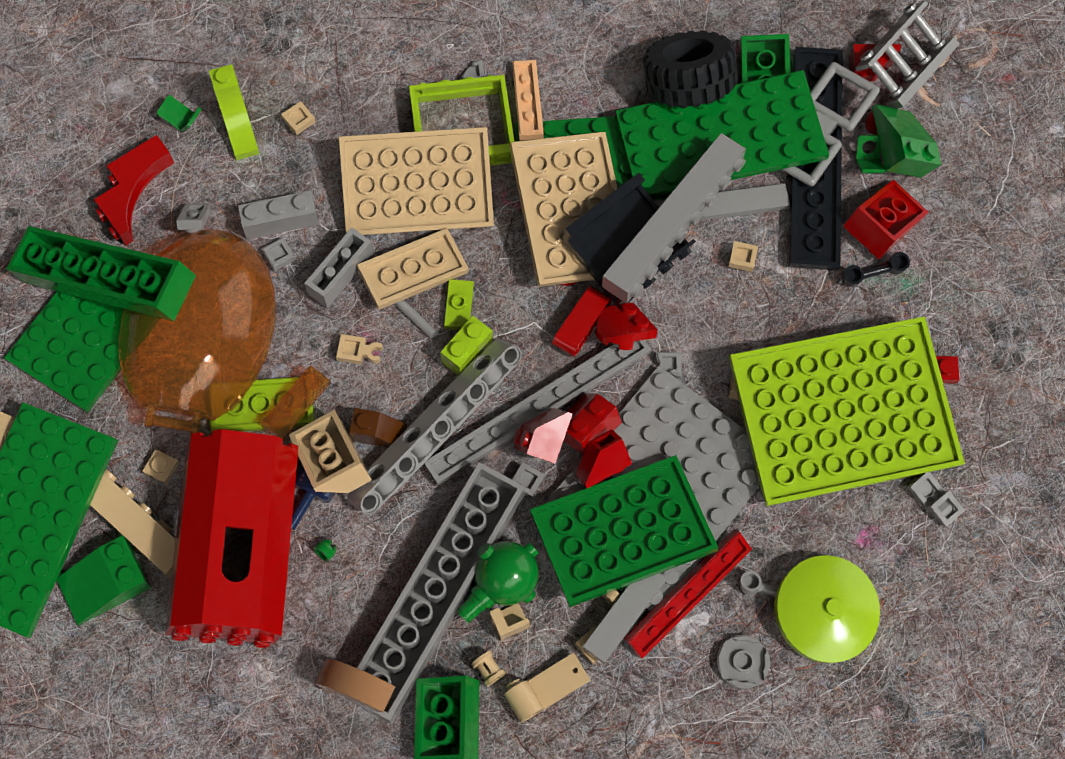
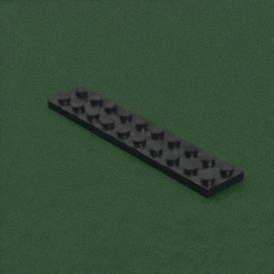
(817, 208)

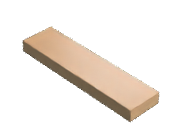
(527, 100)

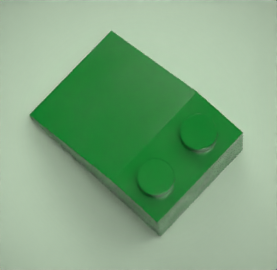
(763, 56)
(905, 142)
(103, 580)

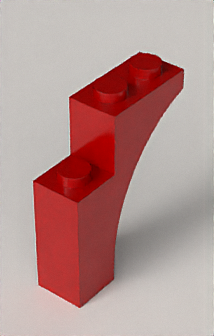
(130, 177)

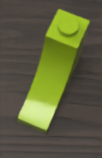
(234, 112)

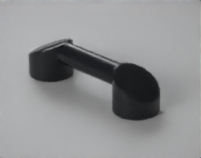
(895, 265)

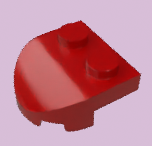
(623, 326)

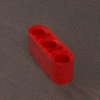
(581, 321)

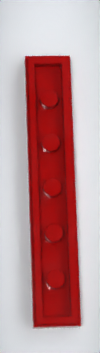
(687, 594)

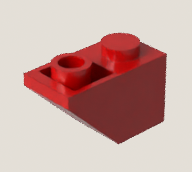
(602, 458)

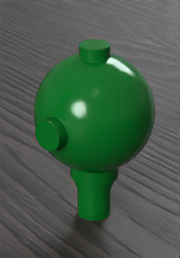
(503, 576)

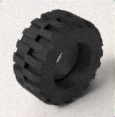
(690, 68)

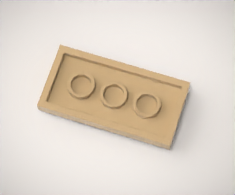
(412, 268)

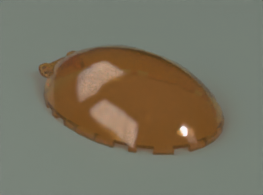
(214, 345)

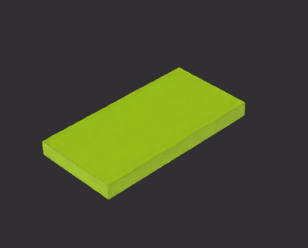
(256, 405)

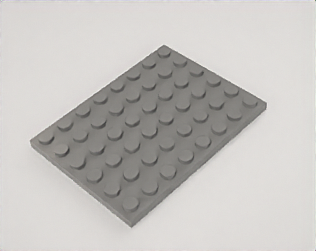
(712, 449)

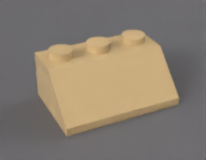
(330, 455)

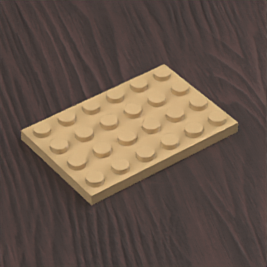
(416, 181)
(556, 186)

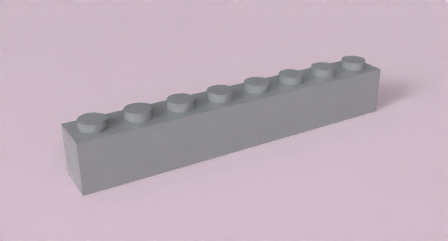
(674, 218)

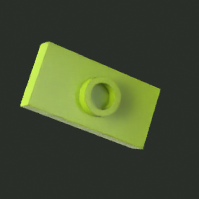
(458, 303)

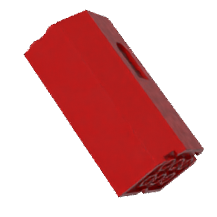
(237, 484)

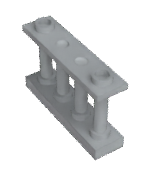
(926, 62)

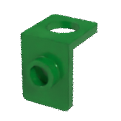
(177, 114)
(869, 162)

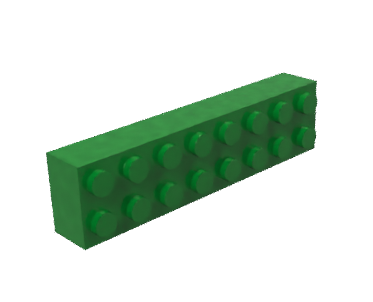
(102, 272)

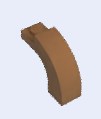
(354, 684)

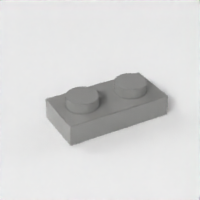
(193, 217)

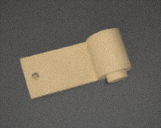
(546, 688)

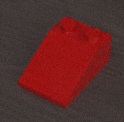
(885, 219)

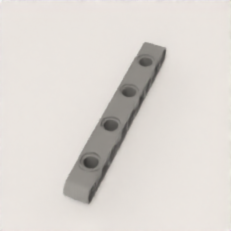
(435, 425)

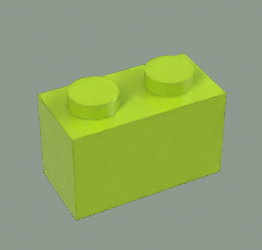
(466, 345)

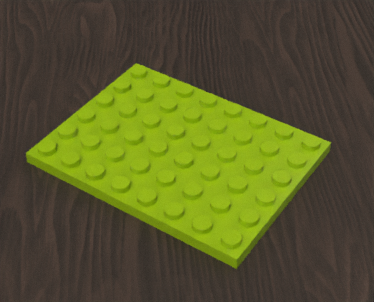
(845, 411)

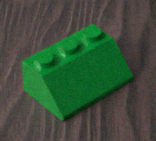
(447, 718)

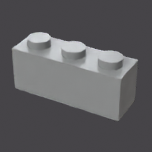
(278, 215)
(339, 267)

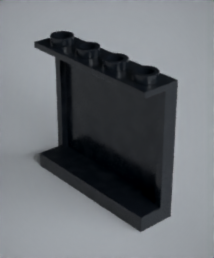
(611, 226)

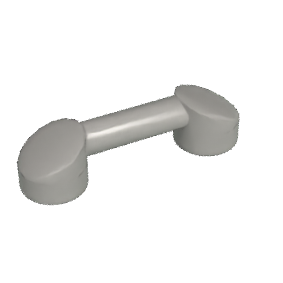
(752, 584)

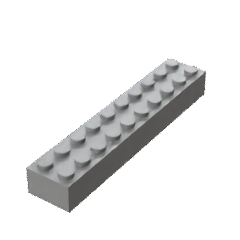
(439, 585)

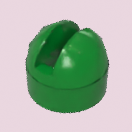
(324, 549)

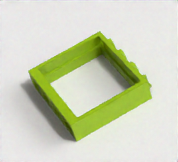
(468, 88)

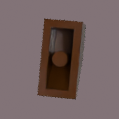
(375, 428)

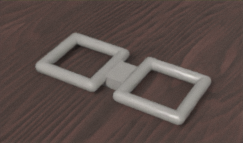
(829, 119)

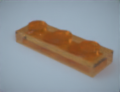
(296, 402)

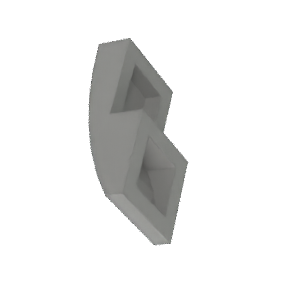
(934, 499)

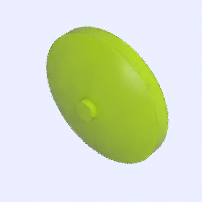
(827, 609)

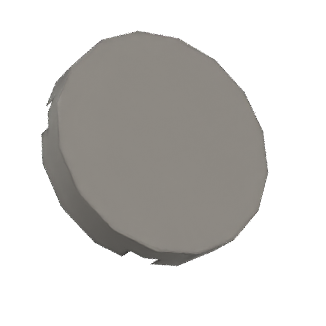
(743, 662)

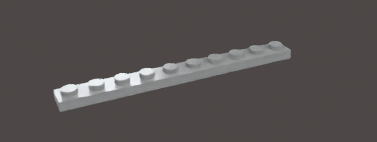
(555, 395)

